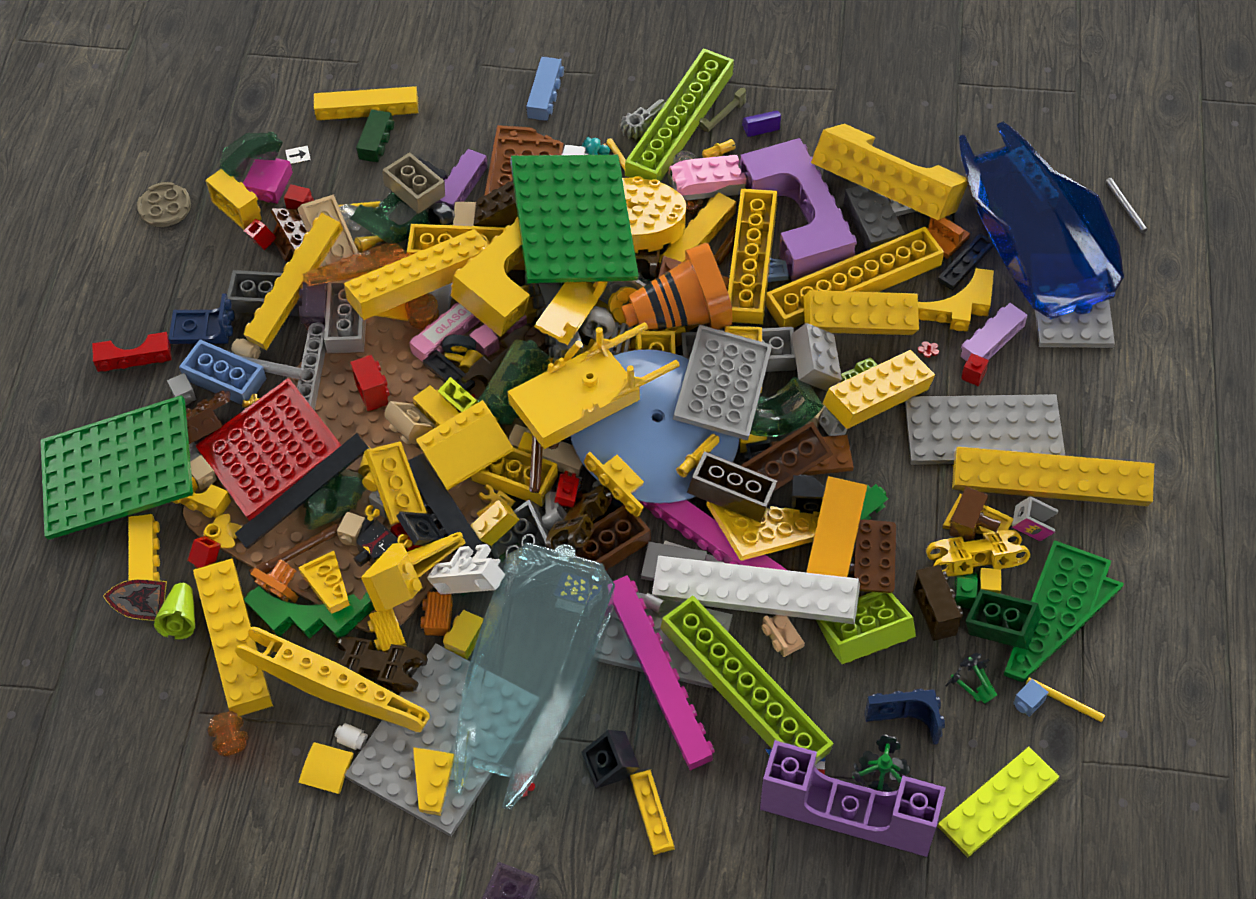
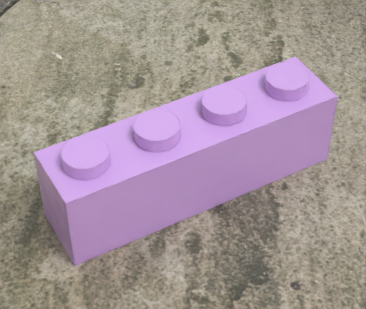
(995, 333)

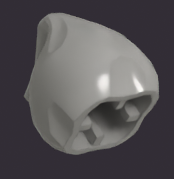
(597, 318)

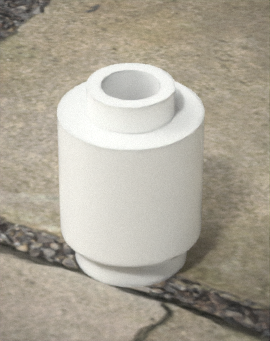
(351, 736)

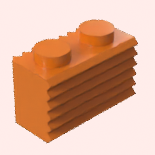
(437, 613)

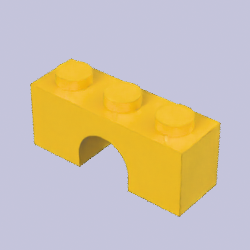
(210, 503)

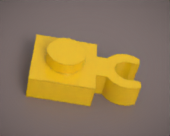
(493, 497)

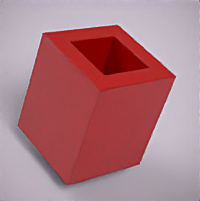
(297, 196)
(260, 234)
(975, 369)
(204, 552)

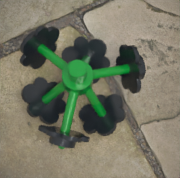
(884, 764)

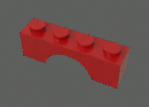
(154, 350)

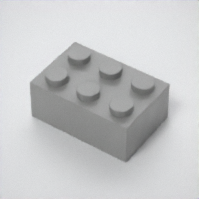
(816, 357)

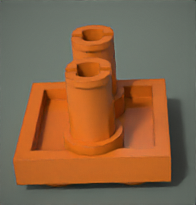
(277, 581)

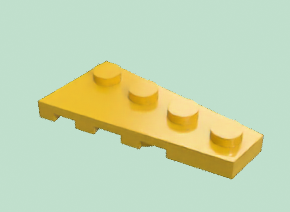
(326, 581)

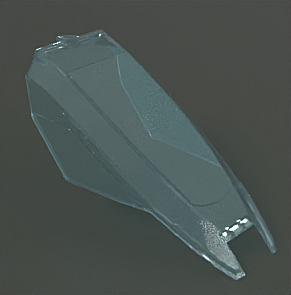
(531, 663)

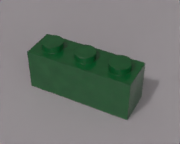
(375, 136)

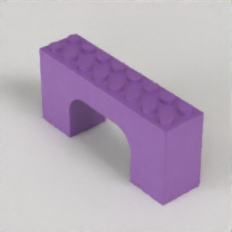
(790, 173)
(895, 819)

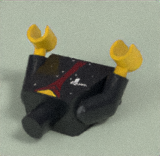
(375, 539)

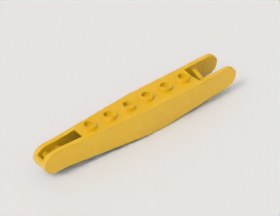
(330, 681)

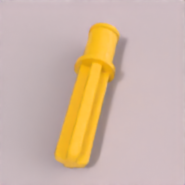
(692, 460)

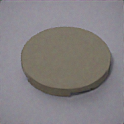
(164, 204)

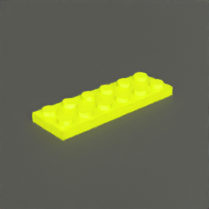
(998, 801)

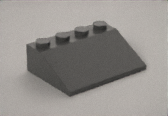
(527, 530)

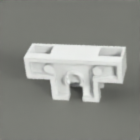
(467, 573)

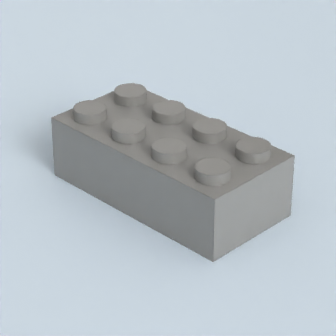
(342, 323)

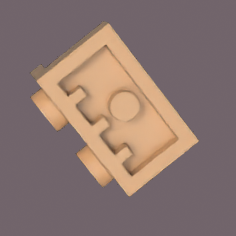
(783, 634)

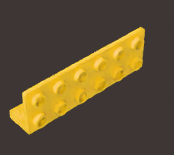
(570, 309)

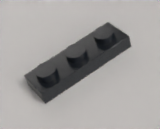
(445, 369)

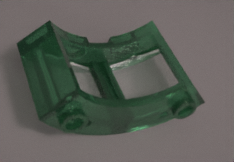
(390, 219)
(786, 410)

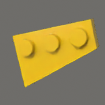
(432, 778)

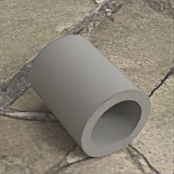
(653, 603)

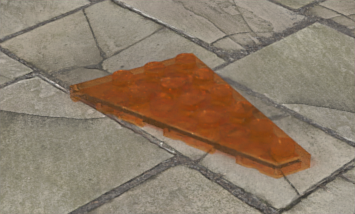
(356, 265)

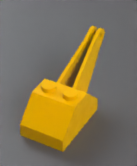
(656, 340)
(397, 572)

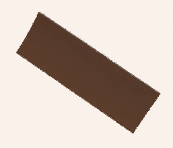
(791, 455)

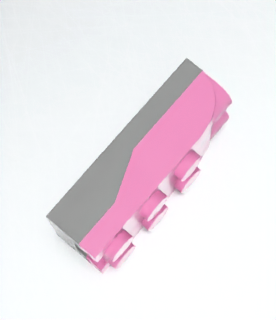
(707, 177)

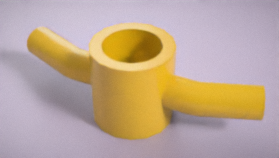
(466, 361)

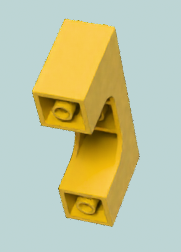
(852, 156)
(487, 289)

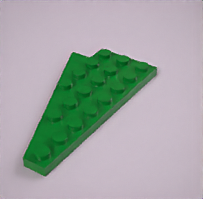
(1068, 596)

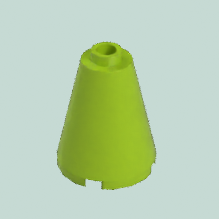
(177, 613)

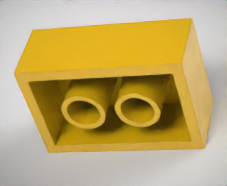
(233, 199)

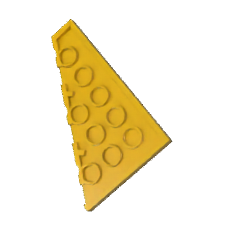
(777, 531)

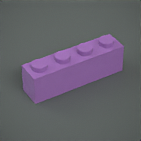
(464, 177)

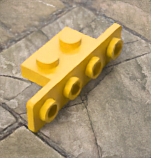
(618, 479)

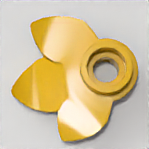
(224, 531)

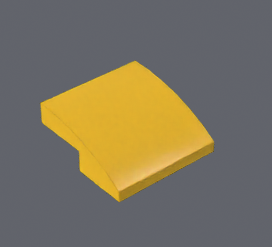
(326, 767)

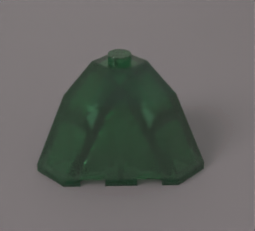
(249, 146)
(334, 499)

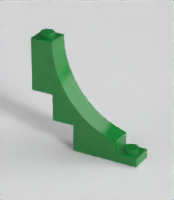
(308, 618)

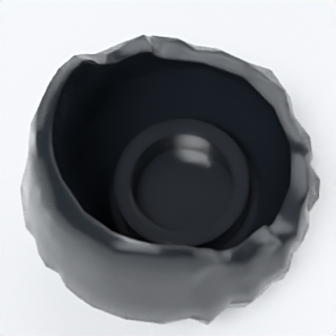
(441, 214)

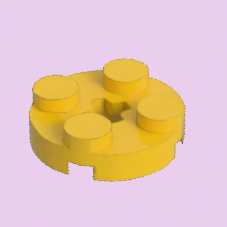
(616, 301)

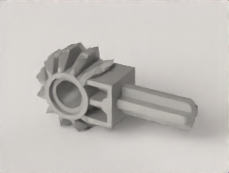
(636, 124)

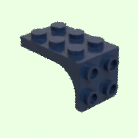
(206, 325)
(915, 704)

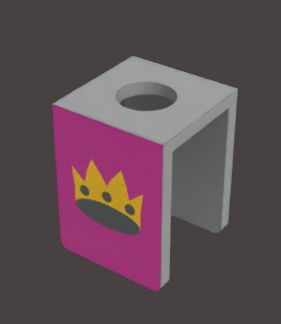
(1030, 526)

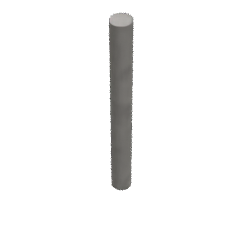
(1128, 208)

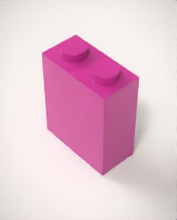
(268, 179)

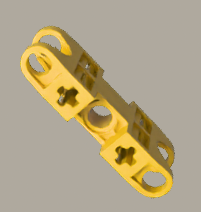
(978, 552)

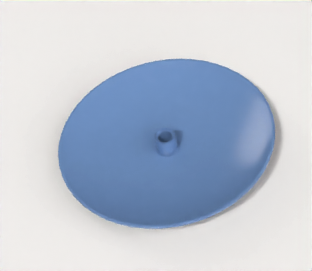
(649, 446)

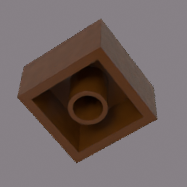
(970, 515)

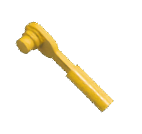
(571, 352)

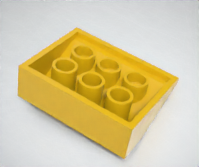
(465, 445)

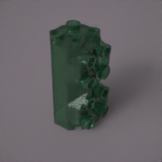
(519, 365)

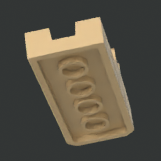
(328, 205)

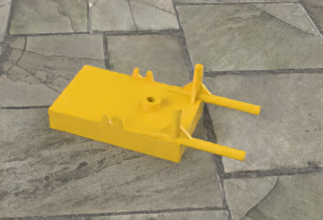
(580, 390)

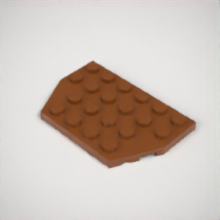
(516, 142)

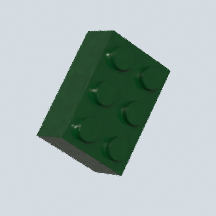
(1003, 619)

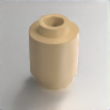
(245, 348)

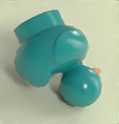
(594, 145)

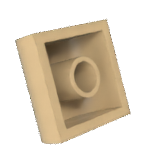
(408, 421)

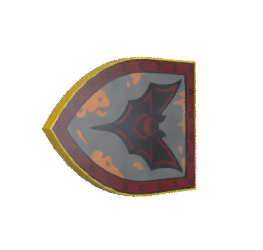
(137, 598)

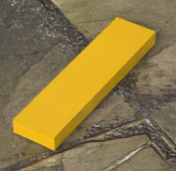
(652, 812)

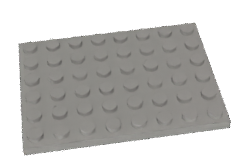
(387, 758)

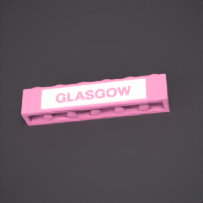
(453, 322)

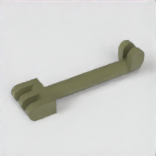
(739, 101)

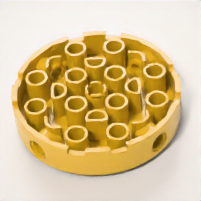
(654, 213)

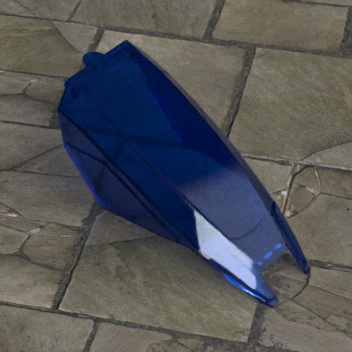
(1044, 227)

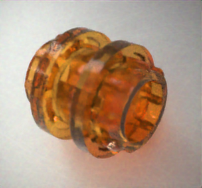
(422, 311)
(227, 733)

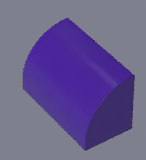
(762, 123)

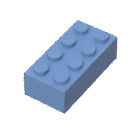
(222, 370)

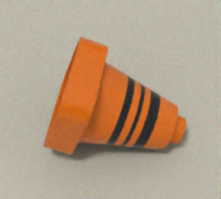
(683, 296)

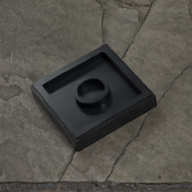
(419, 527)

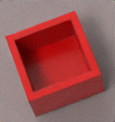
(370, 382)

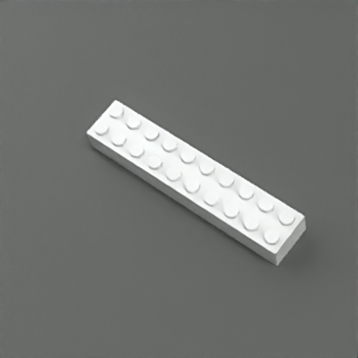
(757, 589)

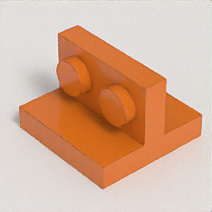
(947, 235)

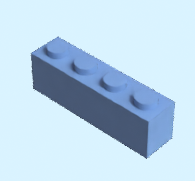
(544, 88)

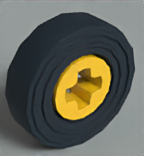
(458, 344)

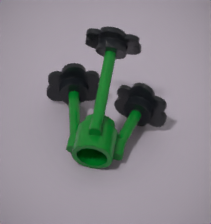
(986, 690)

